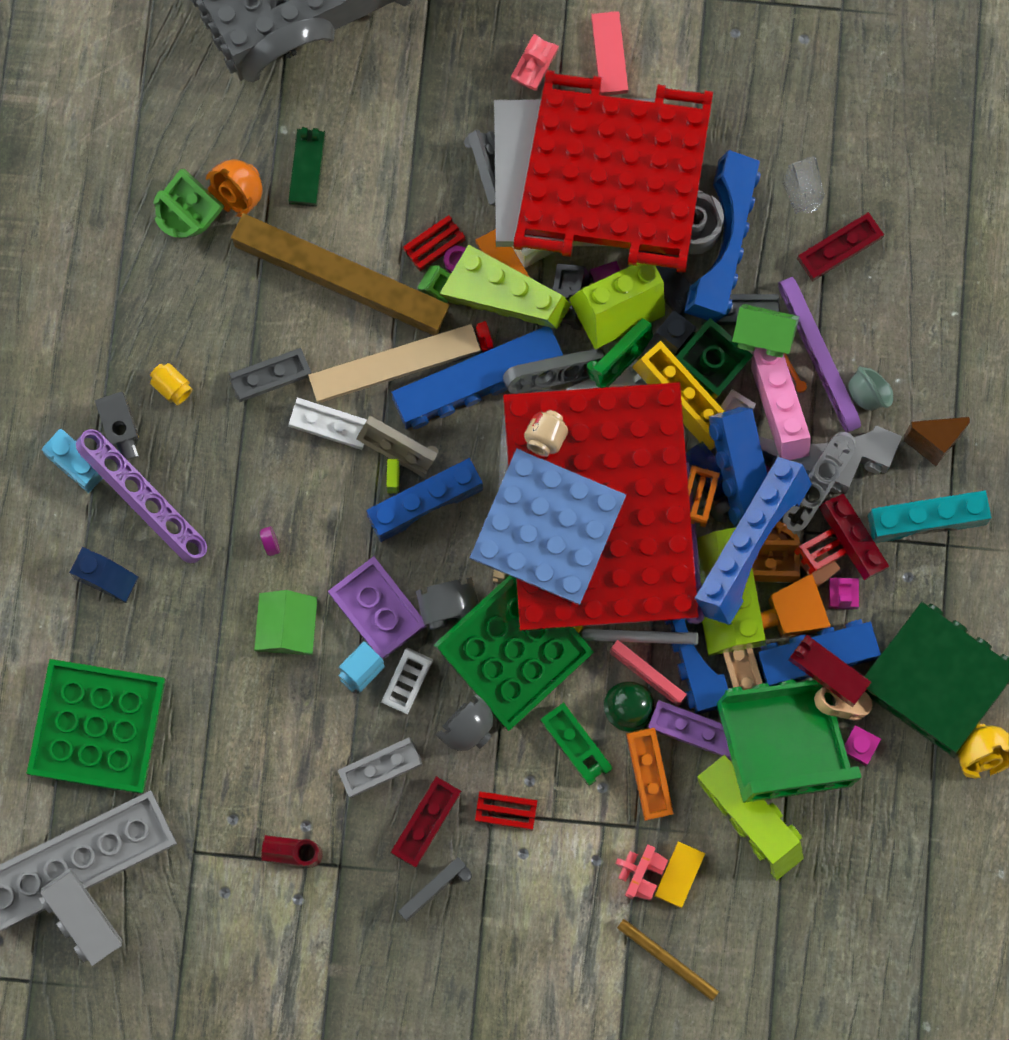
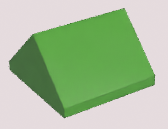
(286, 623)

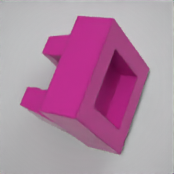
(843, 593)

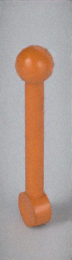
(800, 385)

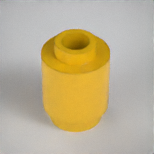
(170, 383)

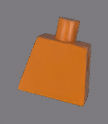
(796, 609)

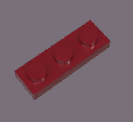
(840, 246)
(853, 536)
(426, 822)

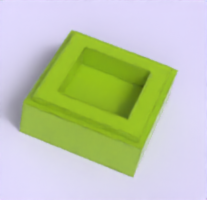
(393, 476)

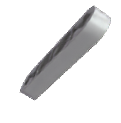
(822, 483)

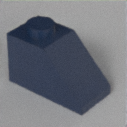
(103, 575)

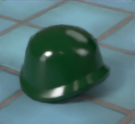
(629, 706)

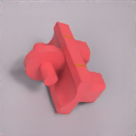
(534, 62)
(638, 886)

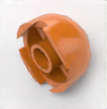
(236, 185)

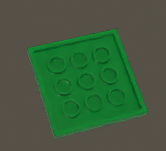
(508, 665)
(96, 726)

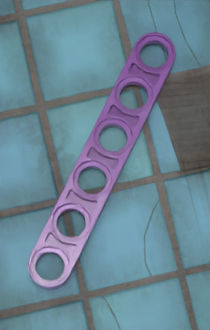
(820, 355)
(145, 492)

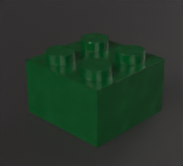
(713, 358)

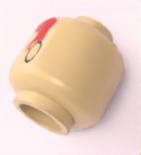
(546, 433)

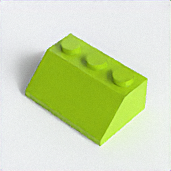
(619, 302)

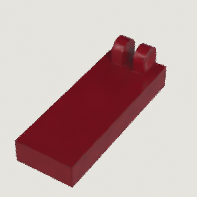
(829, 671)

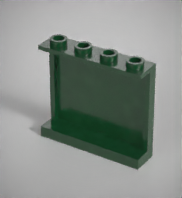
(938, 678)

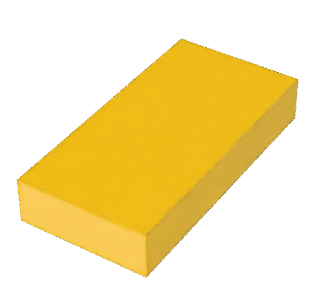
(679, 874)

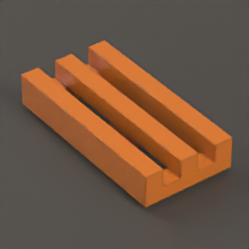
(704, 473)

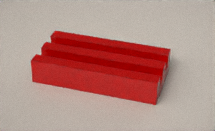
(453, 228)
(809, 558)
(507, 799)

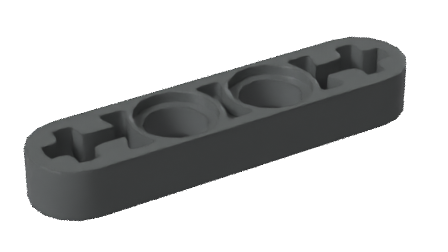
(526, 376)

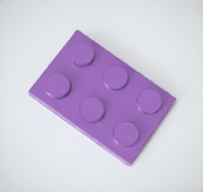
(377, 608)

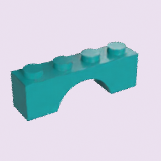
(909, 518)

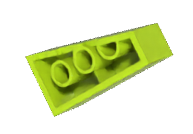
(497, 288)
(756, 819)

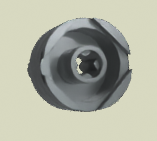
(446, 602)

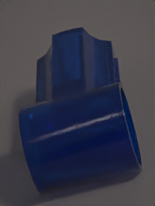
(702, 457)

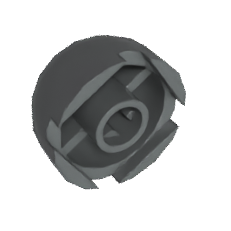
(468, 726)

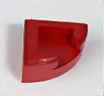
(484, 336)

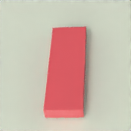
(609, 53)
(648, 673)

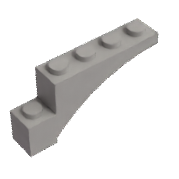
(872, 450)

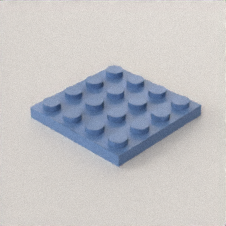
(547, 526)

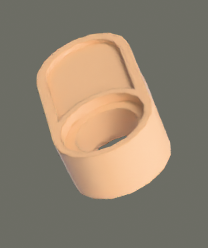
(841, 708)

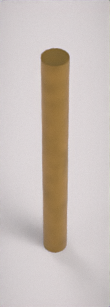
(667, 959)

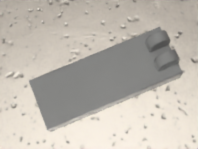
(380, 767)

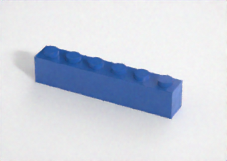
(470, 379)

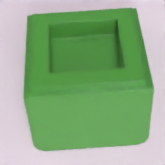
(434, 282)

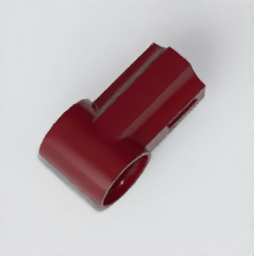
(288, 851)

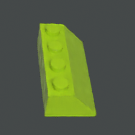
(747, 627)

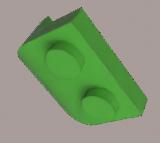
(185, 207)

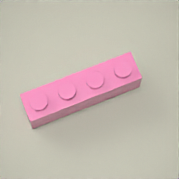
(781, 405)

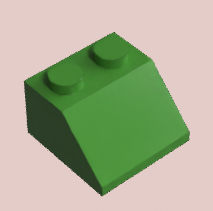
(765, 330)

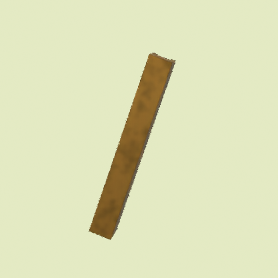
(339, 274)

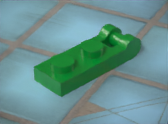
(575, 743)

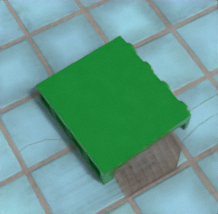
(783, 741)

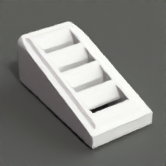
(416, 657)

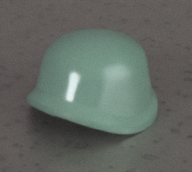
(870, 389)

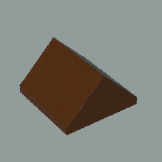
(935, 437)

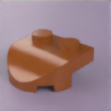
(777, 557)

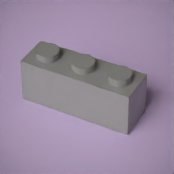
(80, 917)

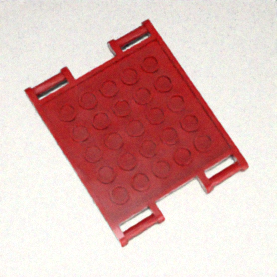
(614, 172)

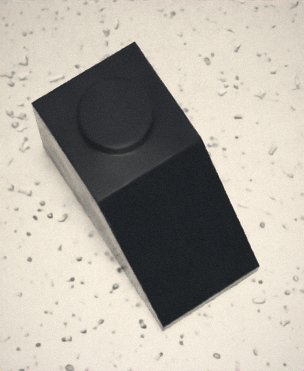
(673, 333)

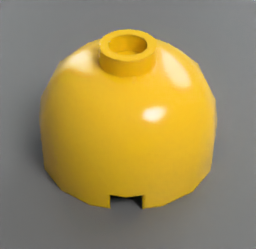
(985, 750)

